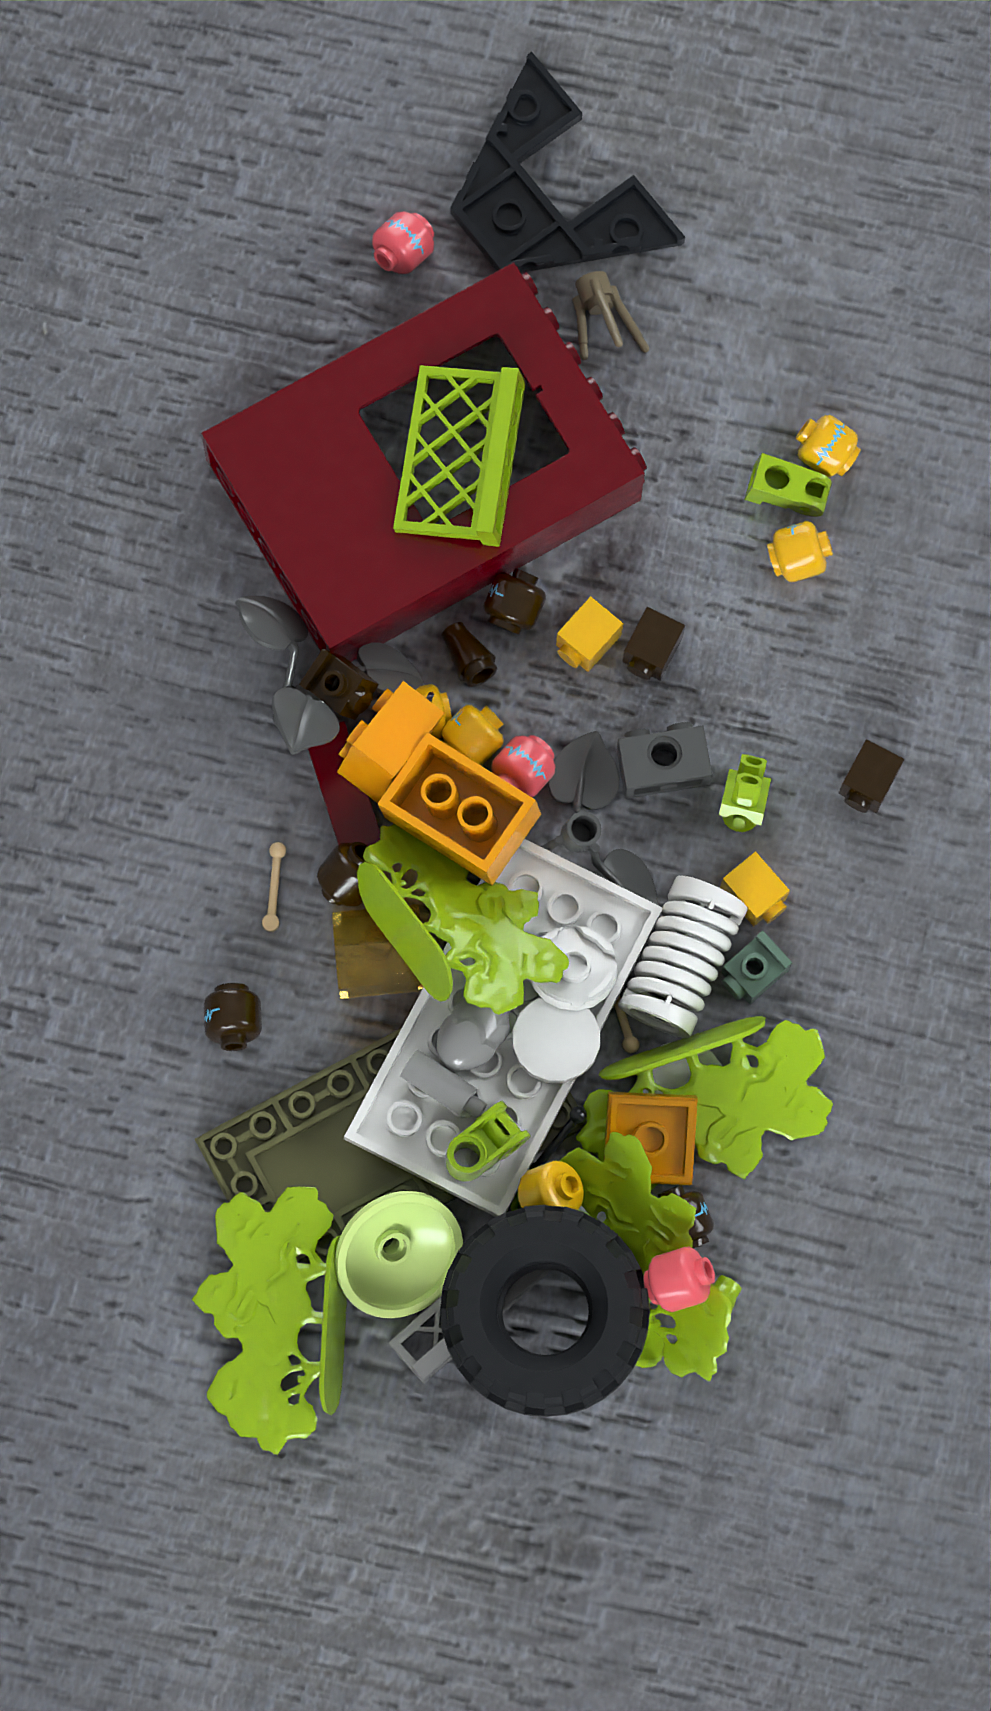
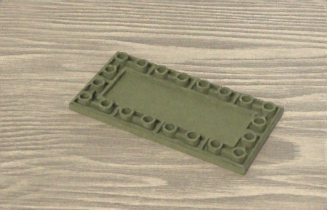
(301, 1143)

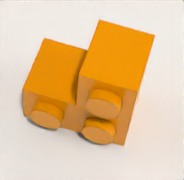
(383, 746)

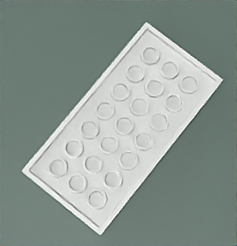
(415, 1129)

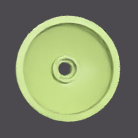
(412, 1268)

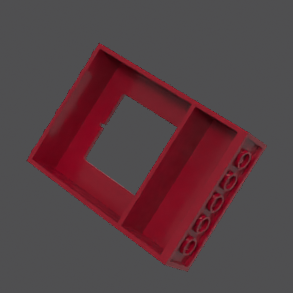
(328, 498)

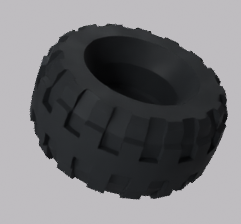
(533, 1241)

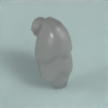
(470, 1036)

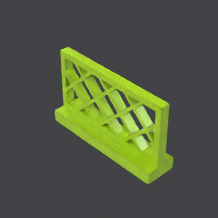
(496, 461)

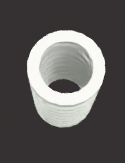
(691, 961)

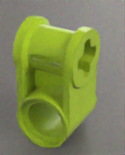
(491, 1138)

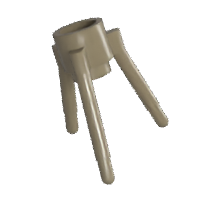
(598, 298)

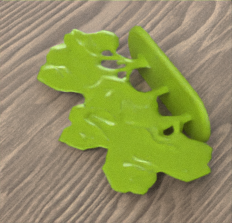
(473, 919)
(733, 1099)
(649, 1229)
(265, 1306)

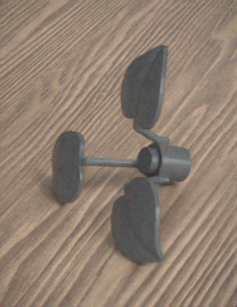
(298, 712)
(590, 778)

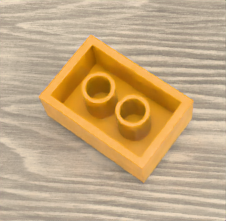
(459, 808)

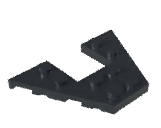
(517, 221)

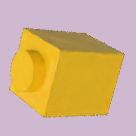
(588, 635)
(757, 888)

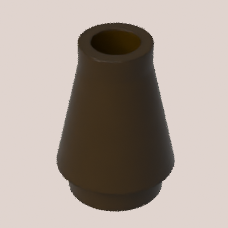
(470, 657)

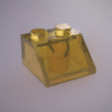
(367, 959)

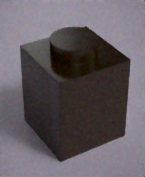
(652, 645)
(870, 777)

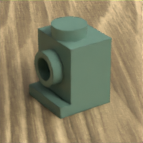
(749, 986)

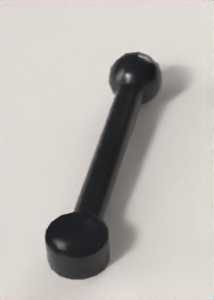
(577, 1116)

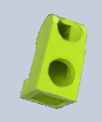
(788, 486)

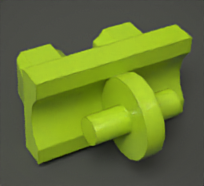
(745, 794)

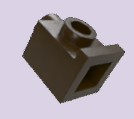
(339, 684)

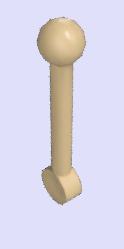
(270, 921)
(630, 1043)

